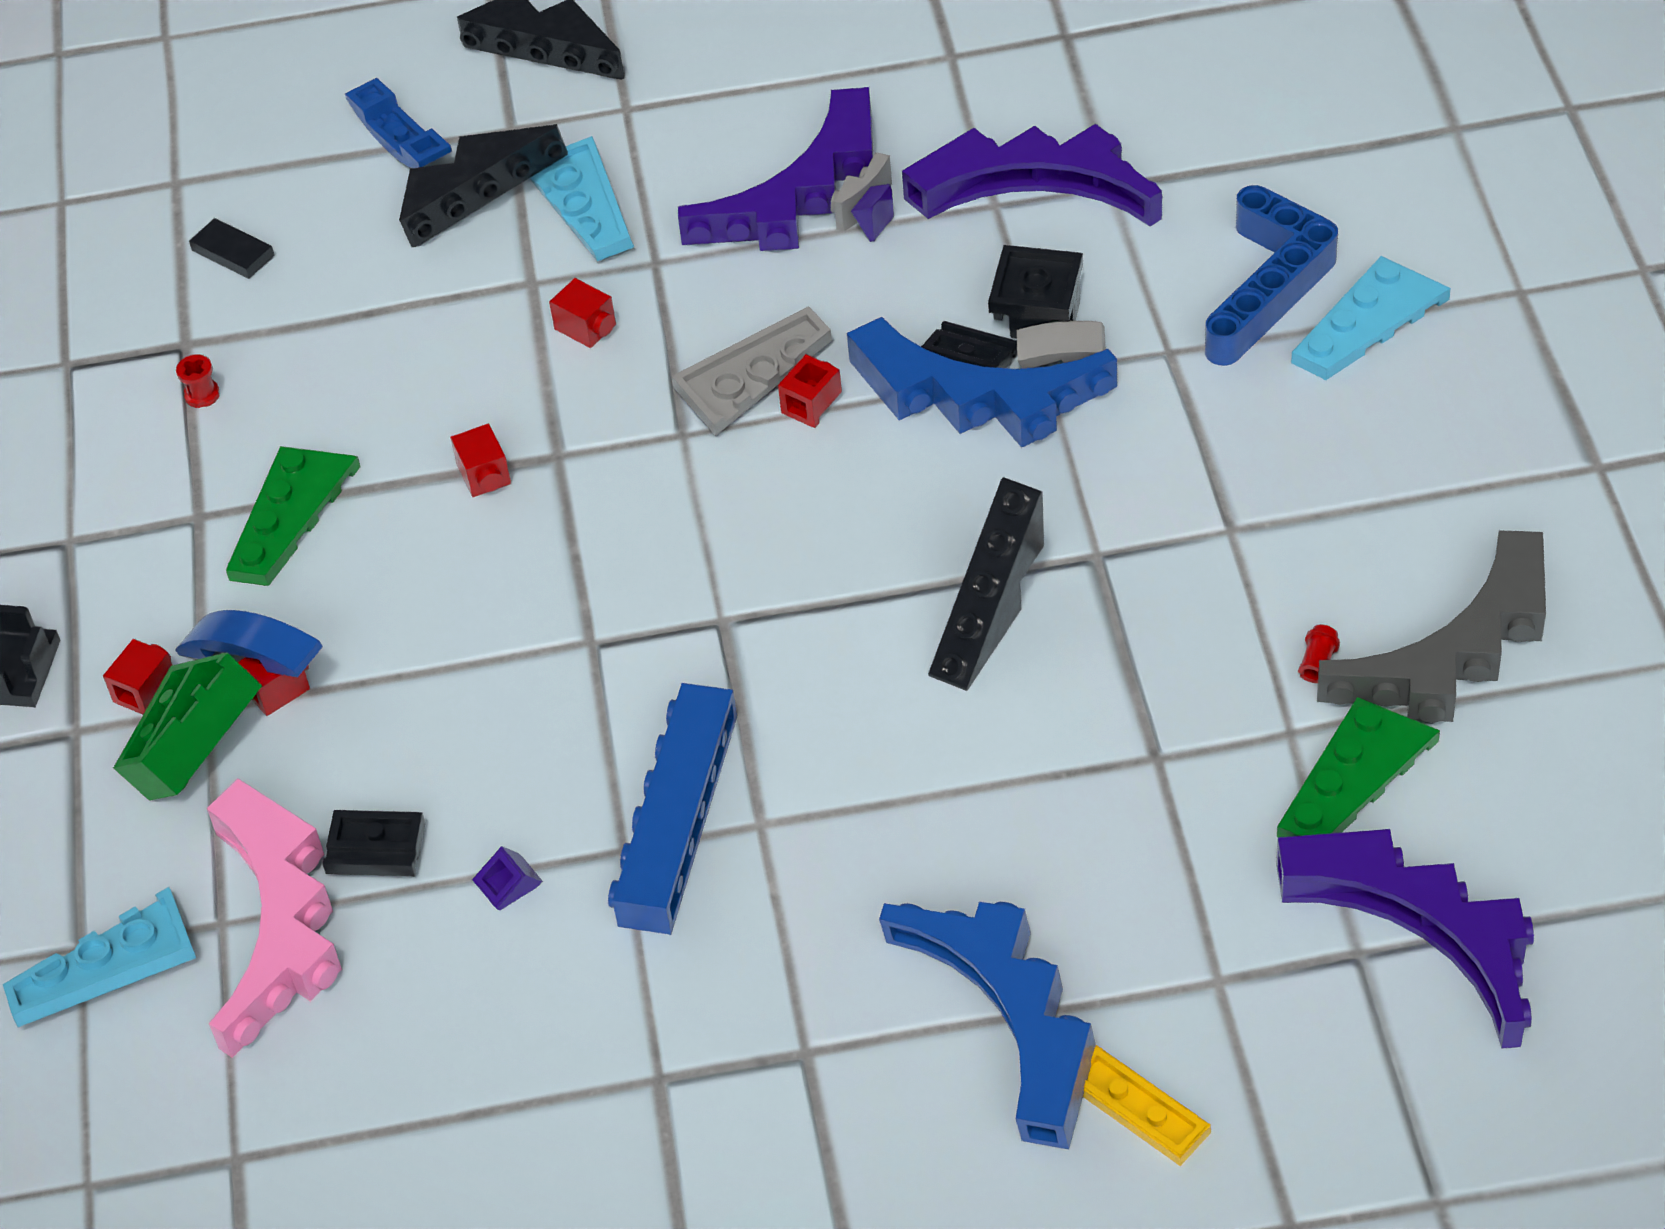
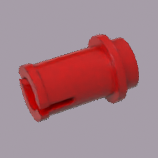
(1321, 644)

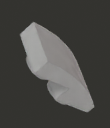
(854, 188)
(1059, 341)

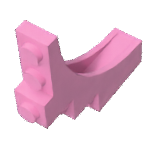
(294, 905)

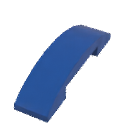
(393, 127)
(251, 635)

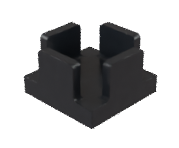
(1035, 286)
(24, 656)

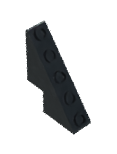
(554, 37)
(481, 172)
(991, 585)

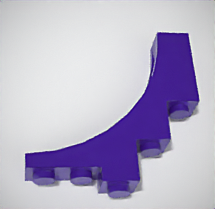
(1030, 162)
(804, 188)
(1369, 875)

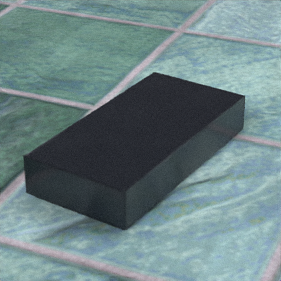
(231, 248)

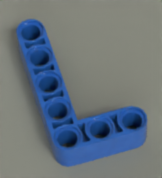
(1302, 256)

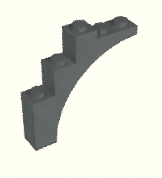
(1467, 648)

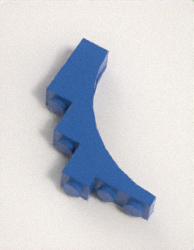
(970, 394)
(1026, 992)

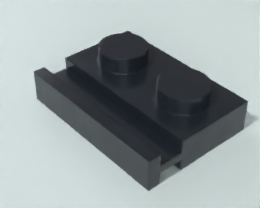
(971, 346)
(374, 843)

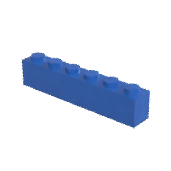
(673, 809)

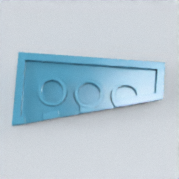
(585, 199)
(1367, 315)
(101, 963)

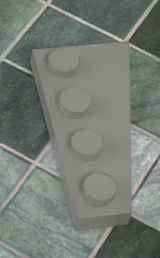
(742, 374)

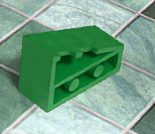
(185, 723)

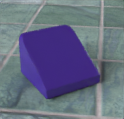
(874, 210)
(506, 878)

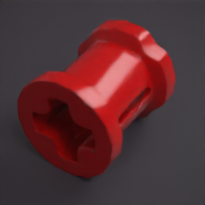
(196, 375)

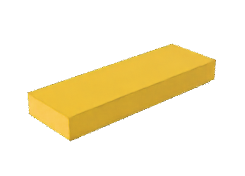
(1143, 1108)

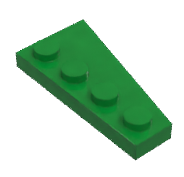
(285, 509)
(1355, 768)

